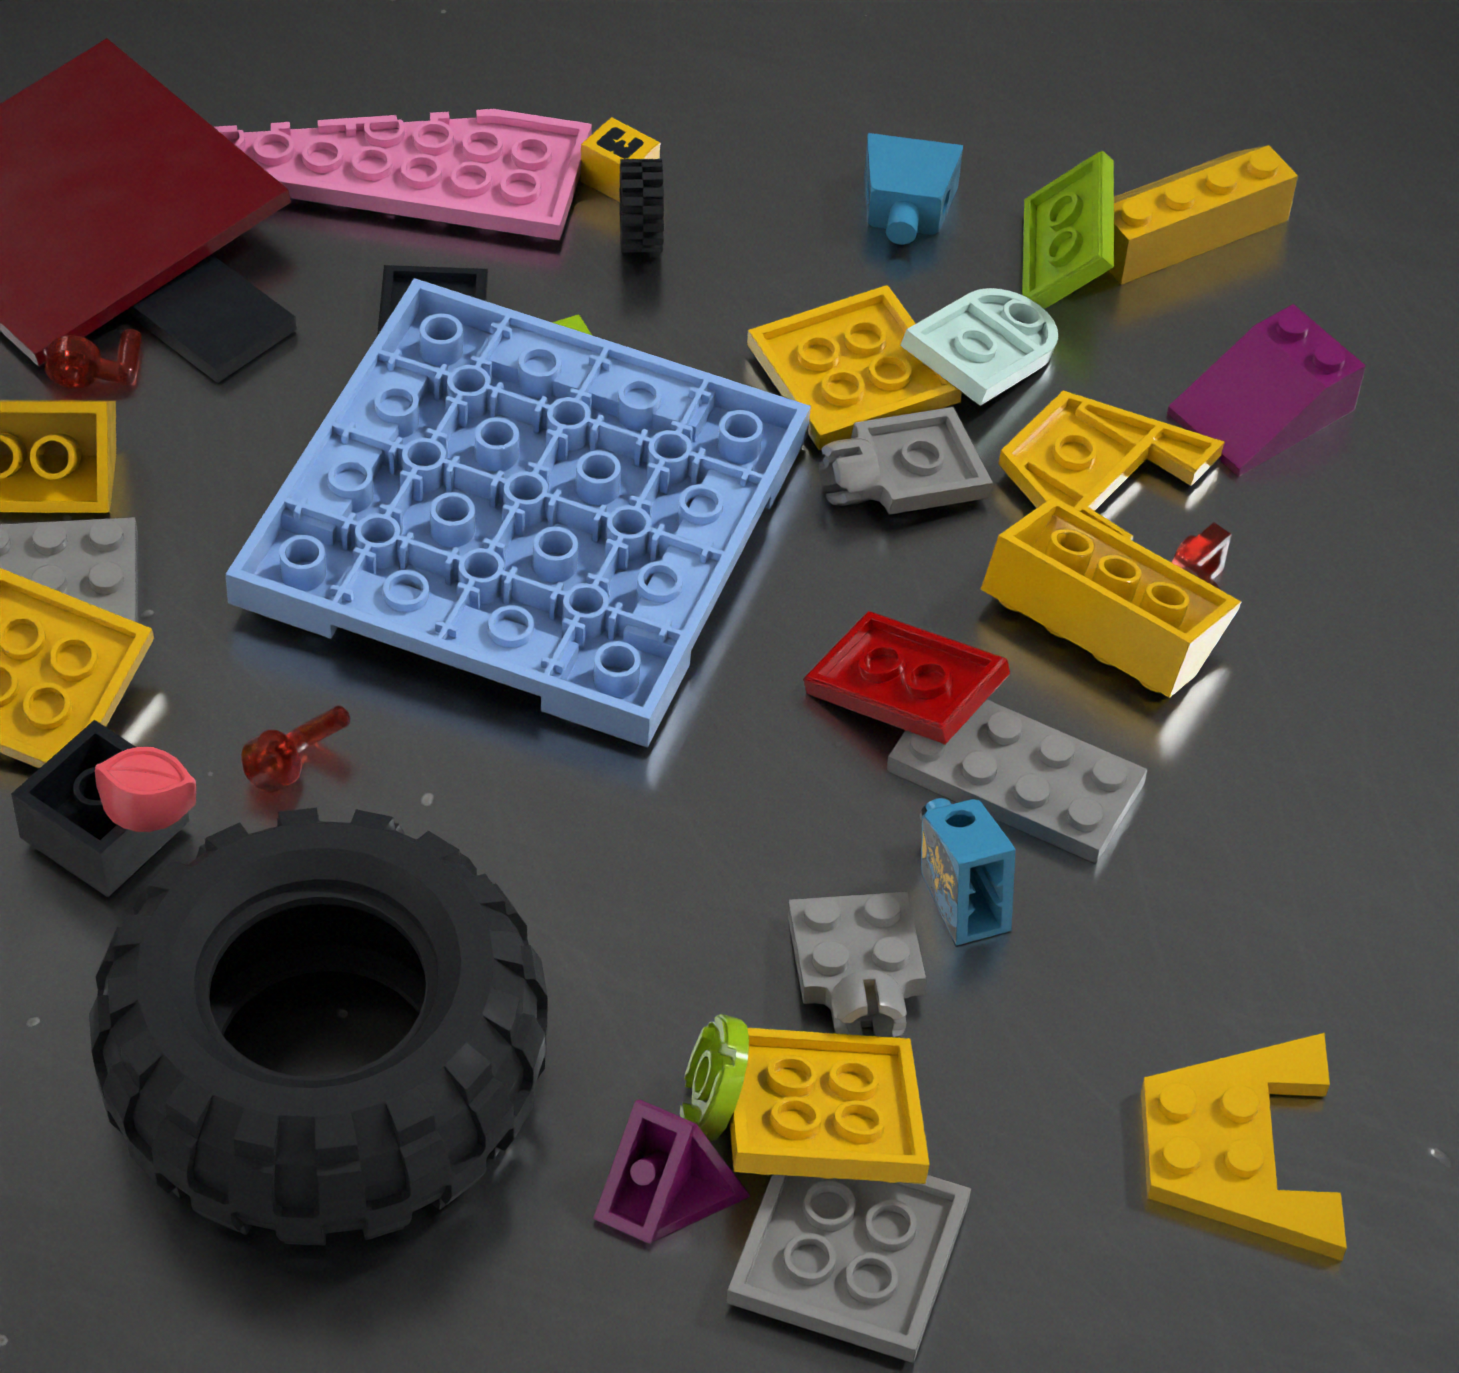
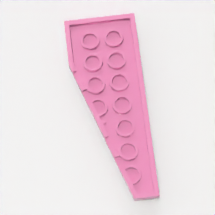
(475, 172)

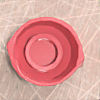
(145, 789)

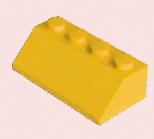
(1200, 210)
(57, 456)
(1108, 595)

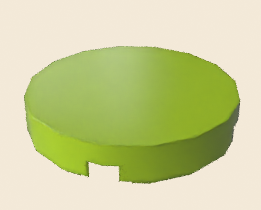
(716, 1074)

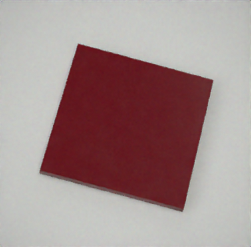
(110, 196)

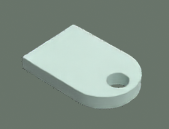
(981, 344)

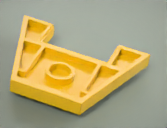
(1089, 448)
(1215, 1146)

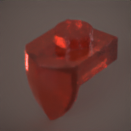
(1204, 554)

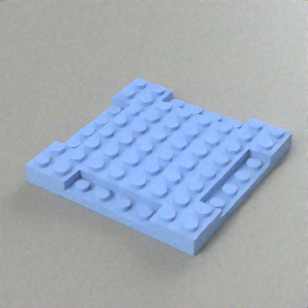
(523, 507)

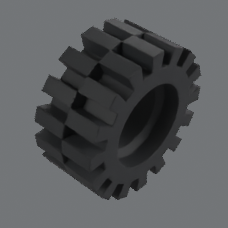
(641, 205)

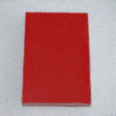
(907, 677)

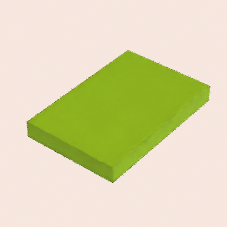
(1069, 231)

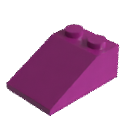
(1271, 390)

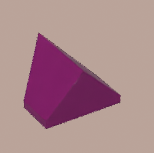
(664, 1177)

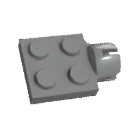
(905, 463)
(858, 959)

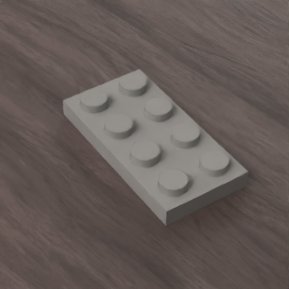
(1026, 777)

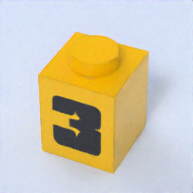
(603, 153)

